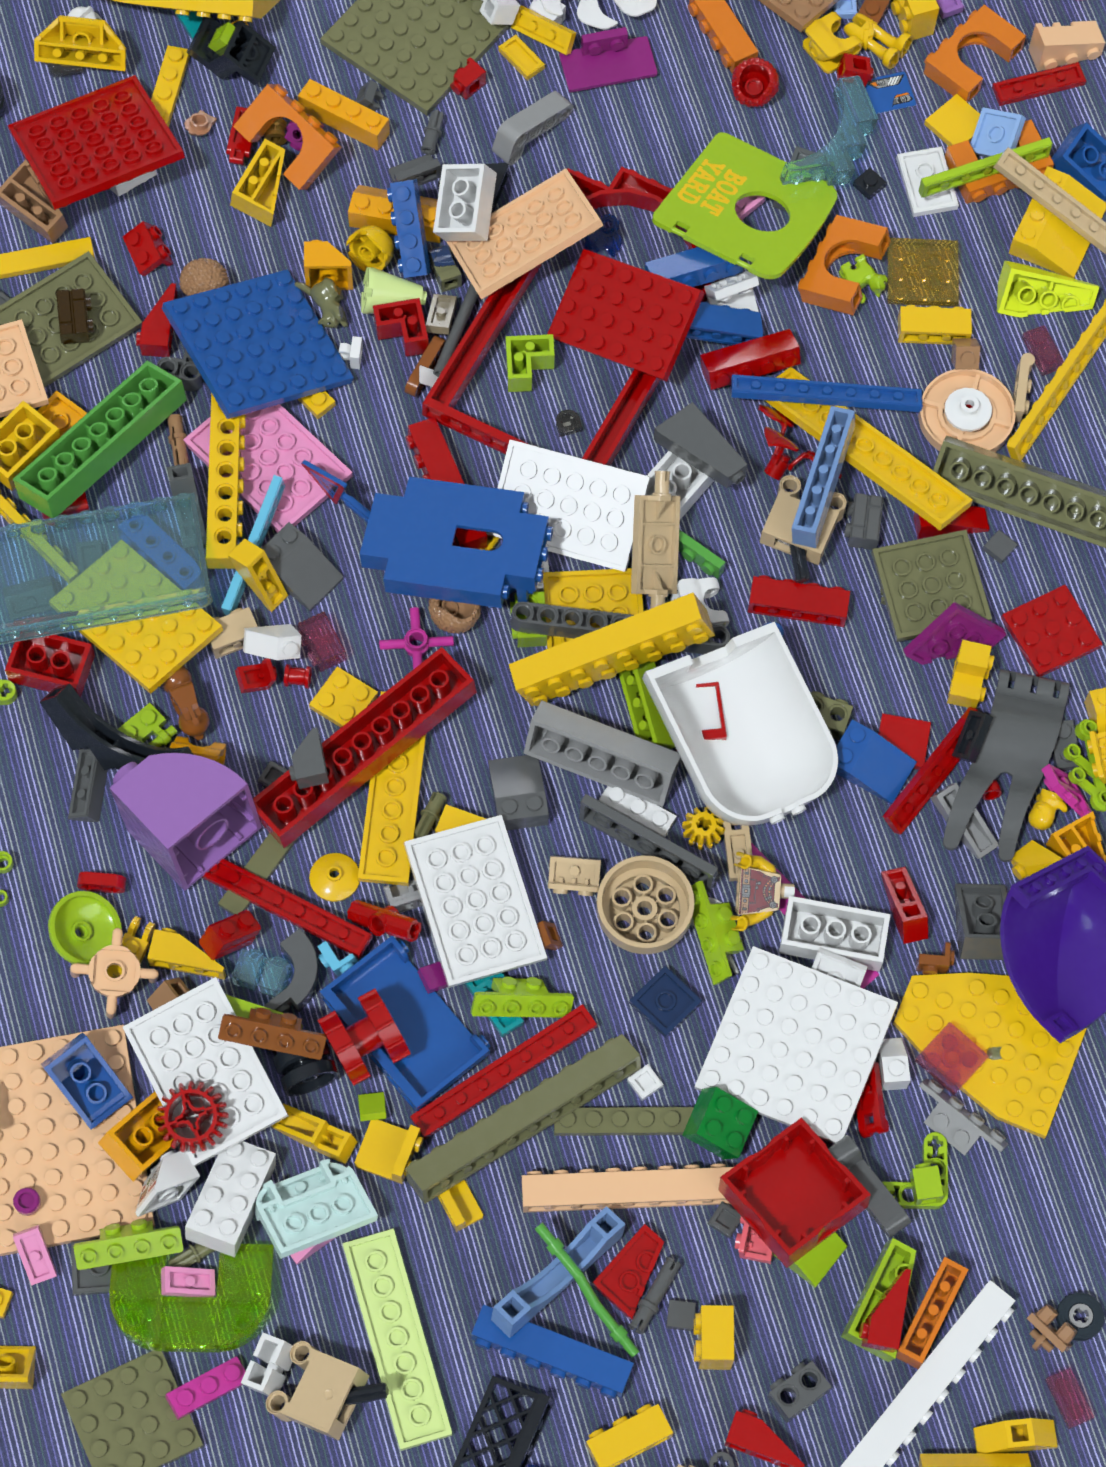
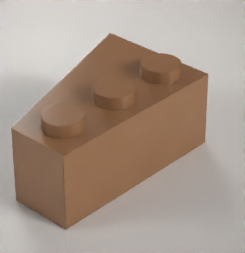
(27, 201)

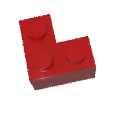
(403, 320)

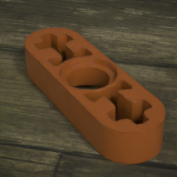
(429, 360)

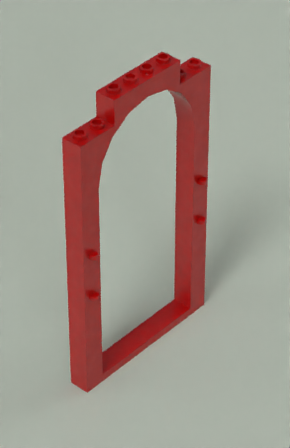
(626, 189)

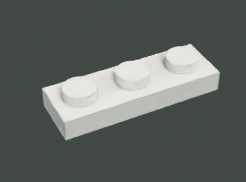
(639, 810)

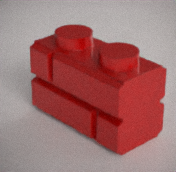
(230, 934)

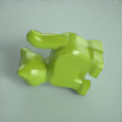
(864, 275)

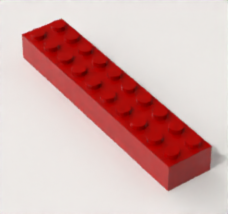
(367, 745)

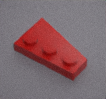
(629, 1271)

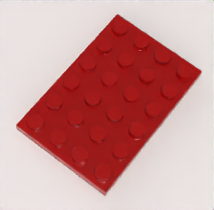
(625, 314)

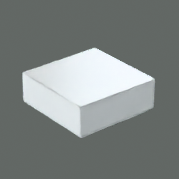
(645, 1082)

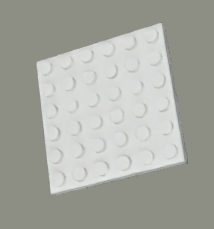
(797, 1044)

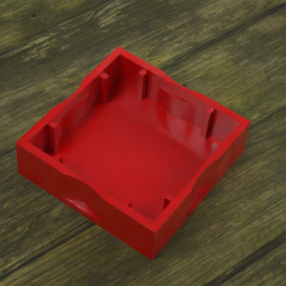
(794, 1192)

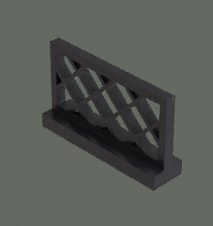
(528, 1435)

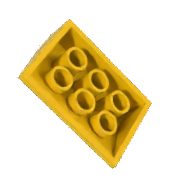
(1046, 238)

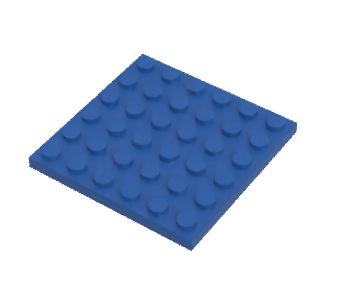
(257, 343)

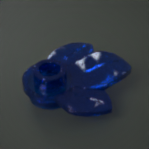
(605, 238)

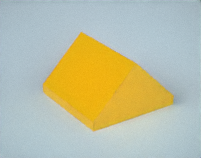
(17, 1367)

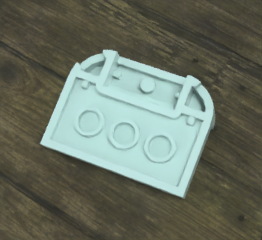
(313, 1207)

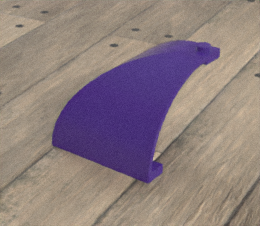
(1058, 942)

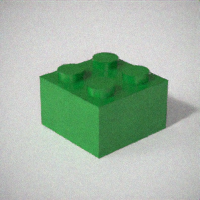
(720, 1123)

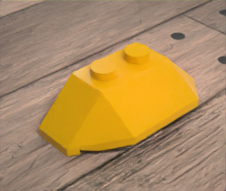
(80, 43)

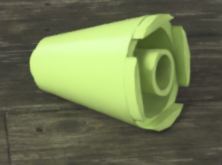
(387, 288)

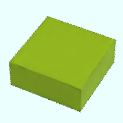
(221, 36)
(372, 1106)

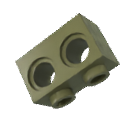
(833, 707)

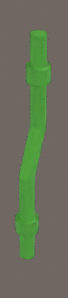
(617, 1331)

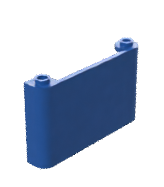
(434, 1035)

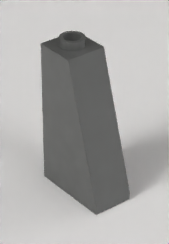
(701, 445)

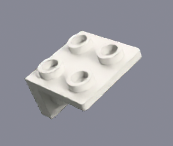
(734, 291)

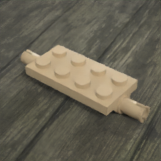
(656, 542)

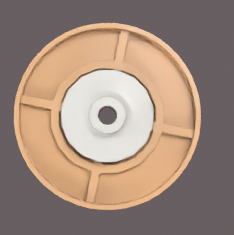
(968, 408)

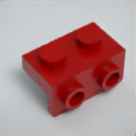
(147, 248)

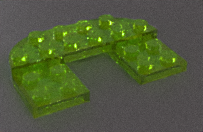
(194, 1322)

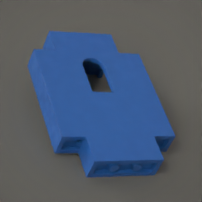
(416, 535)

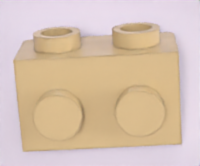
(574, 874)

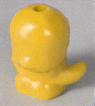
(1044, 809)

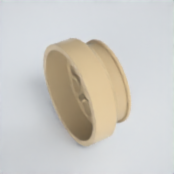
(661, 878)

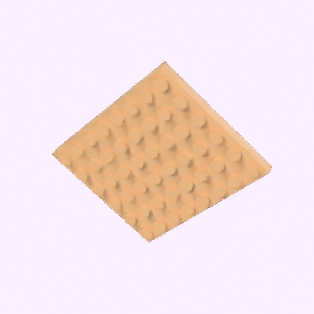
(56, 1152)

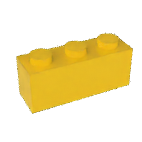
(933, 324)
(629, 1437)

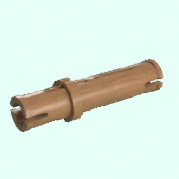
(176, 439)

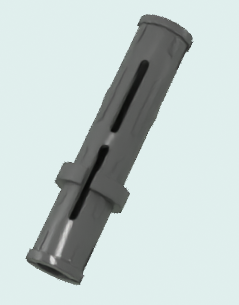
(649, 1305)

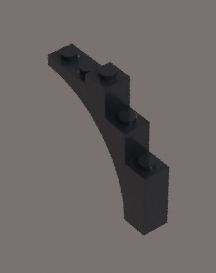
(87, 730)

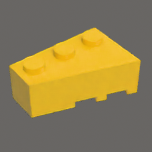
(259, 184)

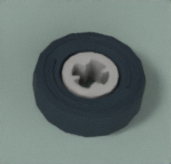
(1082, 1303)

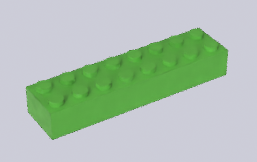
(100, 439)

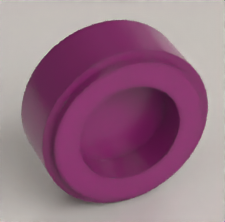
(26, 1201)

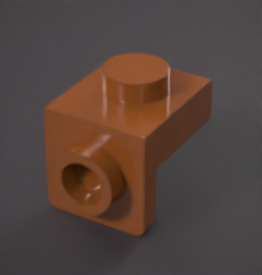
(936, 964)

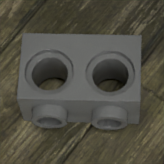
(802, 1395)

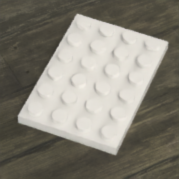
(584, 499)
(475, 901)
(183, 1045)

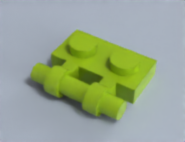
(145, 724)

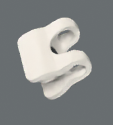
(703, 589)

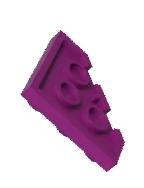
(947, 632)

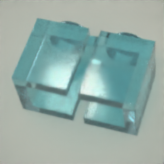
(250, 967)

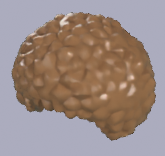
(202, 276)
(453, 616)

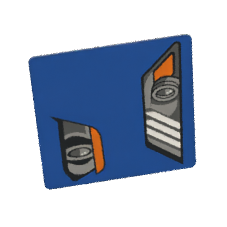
(890, 92)

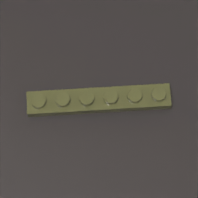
(624, 1121)

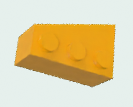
(1075, 837)

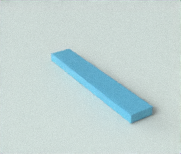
(256, 537)

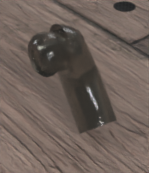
(59, 70)

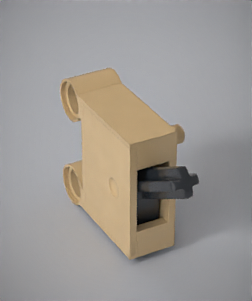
(778, 527)
(324, 1392)

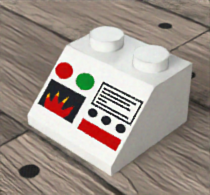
(167, 1182)

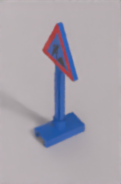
(335, 489)

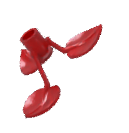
(780, 461)

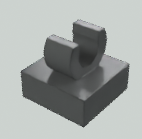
(367, 95)

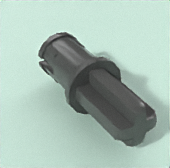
(432, 132)

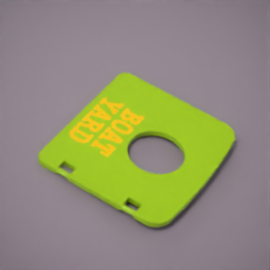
(707, 201)

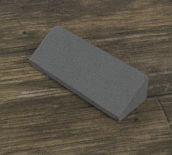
(87, 788)

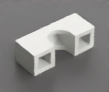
(500, 11)

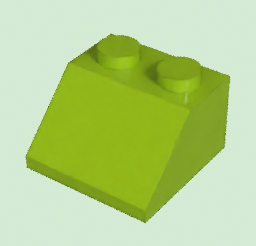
(819, 1260)

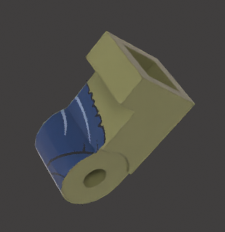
(444, 268)

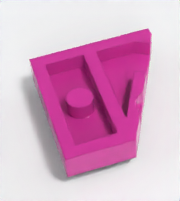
(1058, 781)

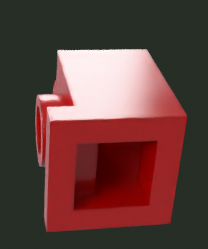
(855, 65)
(468, 79)

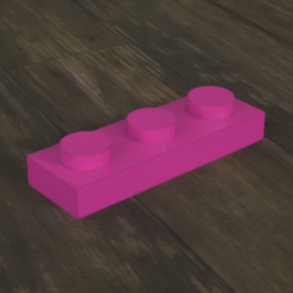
(206, 1388)

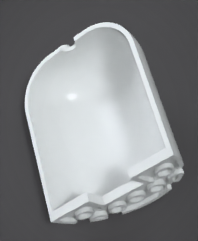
(776, 738)

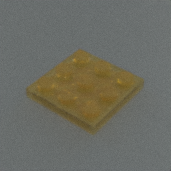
(922, 272)

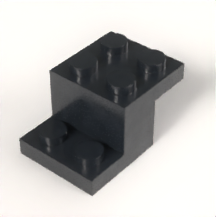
(244, 53)

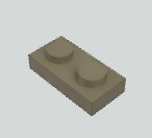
(441, 314)

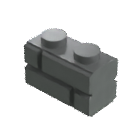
(865, 521)

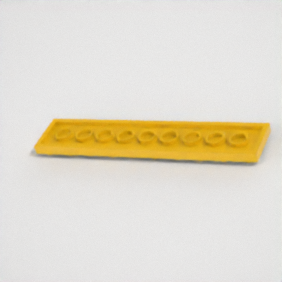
(884, 462)

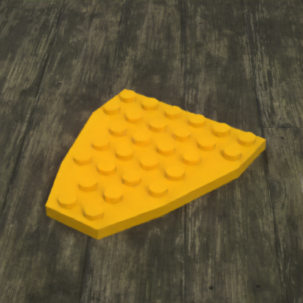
(986, 1008)

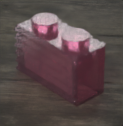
(322, 642)

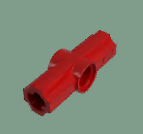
(384, 920)

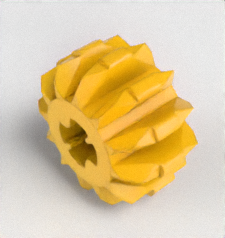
(697, 834)

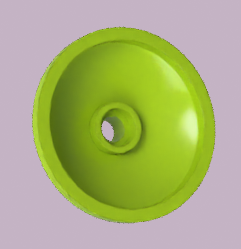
(89, 915)

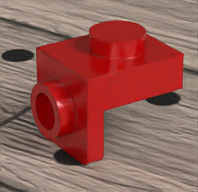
(256, 677)

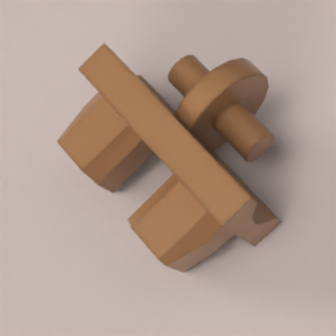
(1042, 1321)

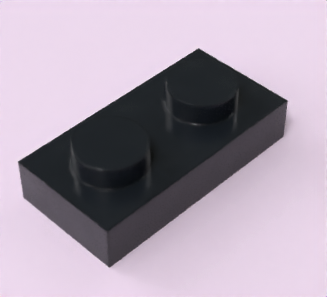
(972, 736)

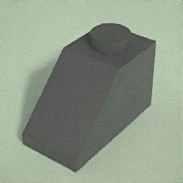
(309, 762)

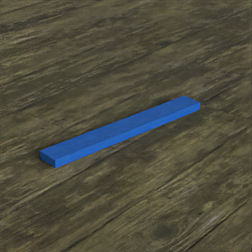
(826, 393)

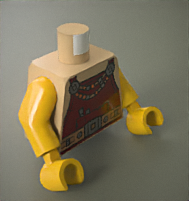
(757, 890)

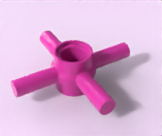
(416, 633)

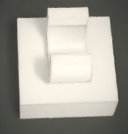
(352, 352)

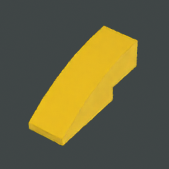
(316, 1134)

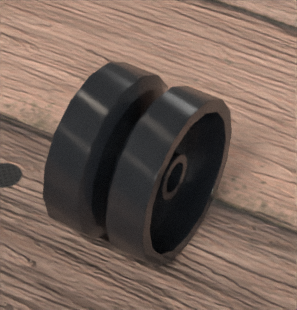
(304, 1073)

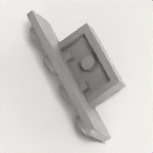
(956, 1123)

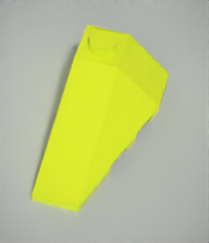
(1032, 291)

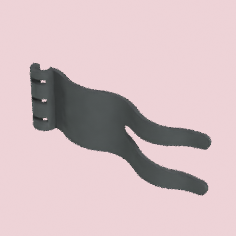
(1016, 744)

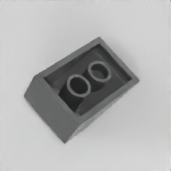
(301, 566)
(519, 792)
(979, 920)

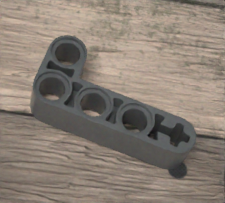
(182, 369)
(882, 1204)

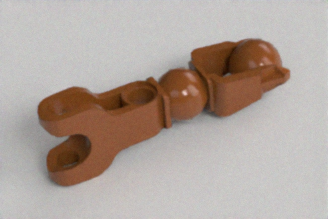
(192, 718)

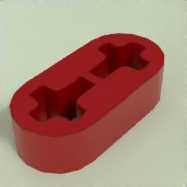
(101, 882)

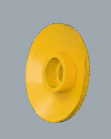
(335, 888)

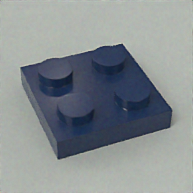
(665, 1001)

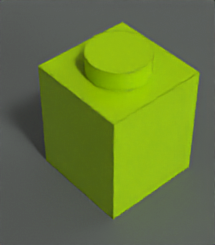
(926, 1184)

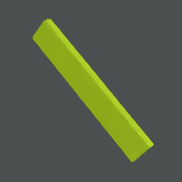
(980, 168)

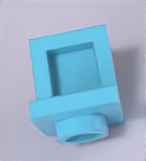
(330, 959)

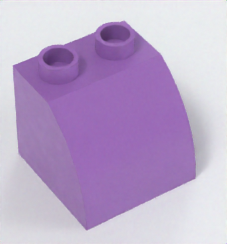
(185, 811)

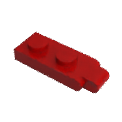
(238, 146)

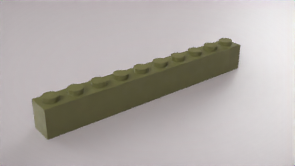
(522, 1118)

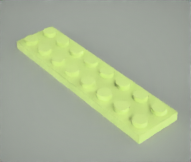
(397, 1339)

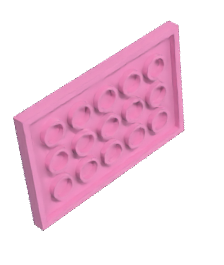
(277, 447)

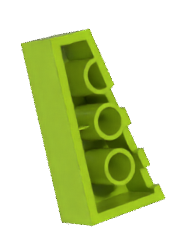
(891, 1261)

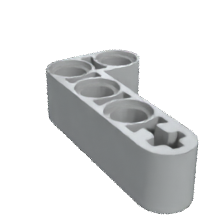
(530, 124)

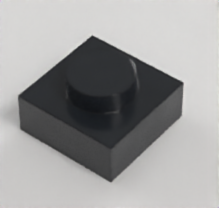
(869, 183)

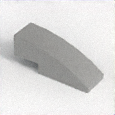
(976, 835)

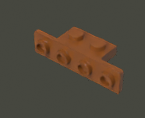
(273, 1033)

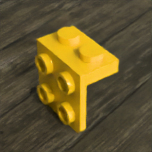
(388, 1150)

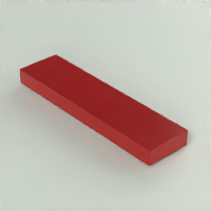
(1039, 84)

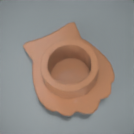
(199, 123)

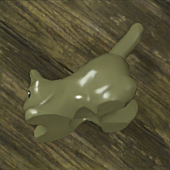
(327, 297)

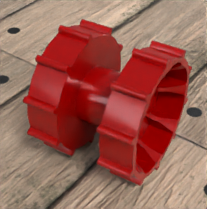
(364, 1036)

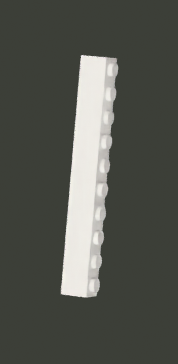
(932, 1379)

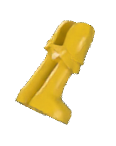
(866, 29)

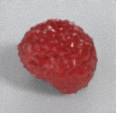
(754, 82)

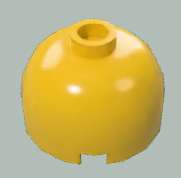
(370, 248)

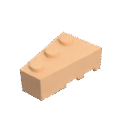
(1065, 44)

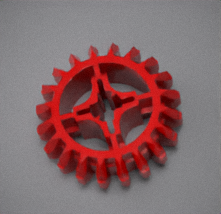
(181, 1120)

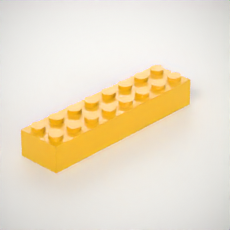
(612, 650)

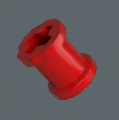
(297, 676)

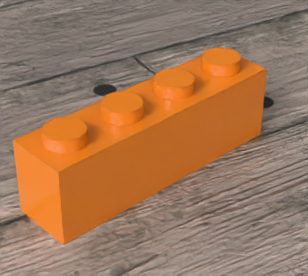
(723, 30)
(931, 1313)

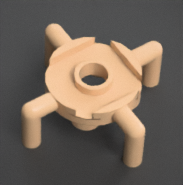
(114, 987)

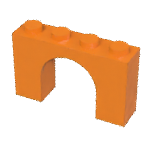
(981, 28)
(317, 145)
(996, 184)
(842, 238)

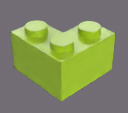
(527, 354)

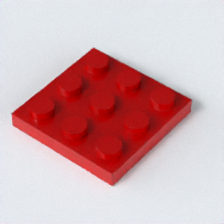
(1051, 631)

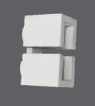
(277, 1356)

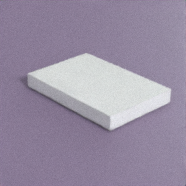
(921, 164)

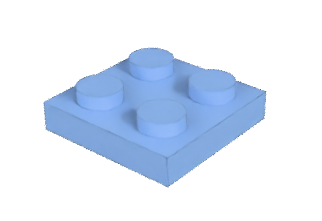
(996, 132)

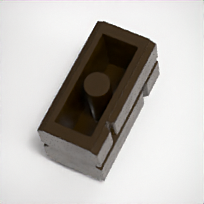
(73, 316)

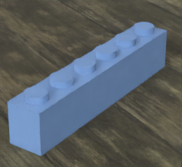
(823, 477)

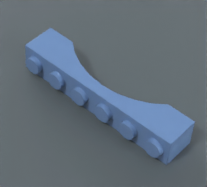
(531, 1297)

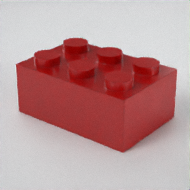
(50, 663)

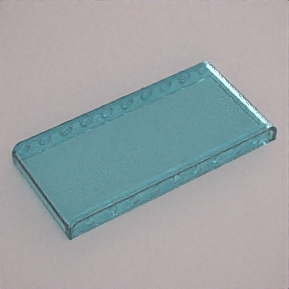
(101, 568)

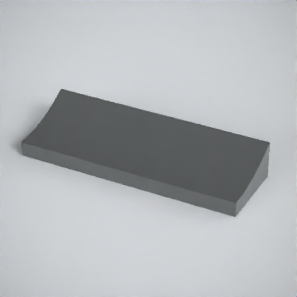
(646, 841)

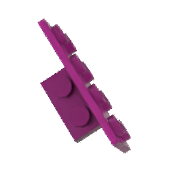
(607, 60)

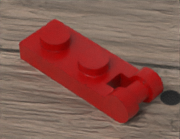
(872, 1104)

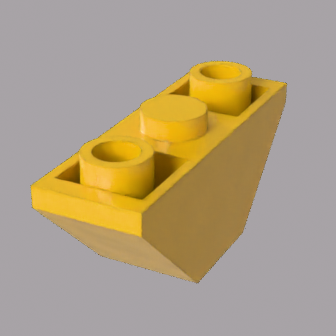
(1015, 1436)

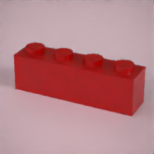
(750, 358)
(799, 601)

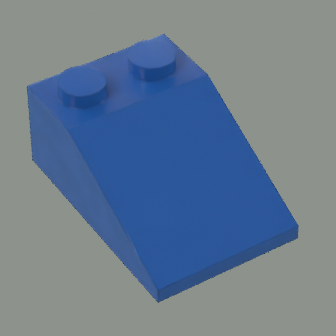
(1084, 158)
(872, 762)
(86, 1080)

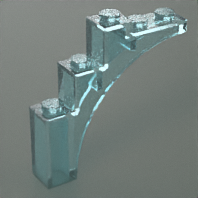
(835, 159)

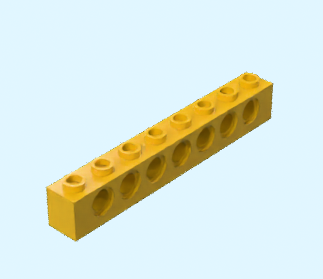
(219, 486)

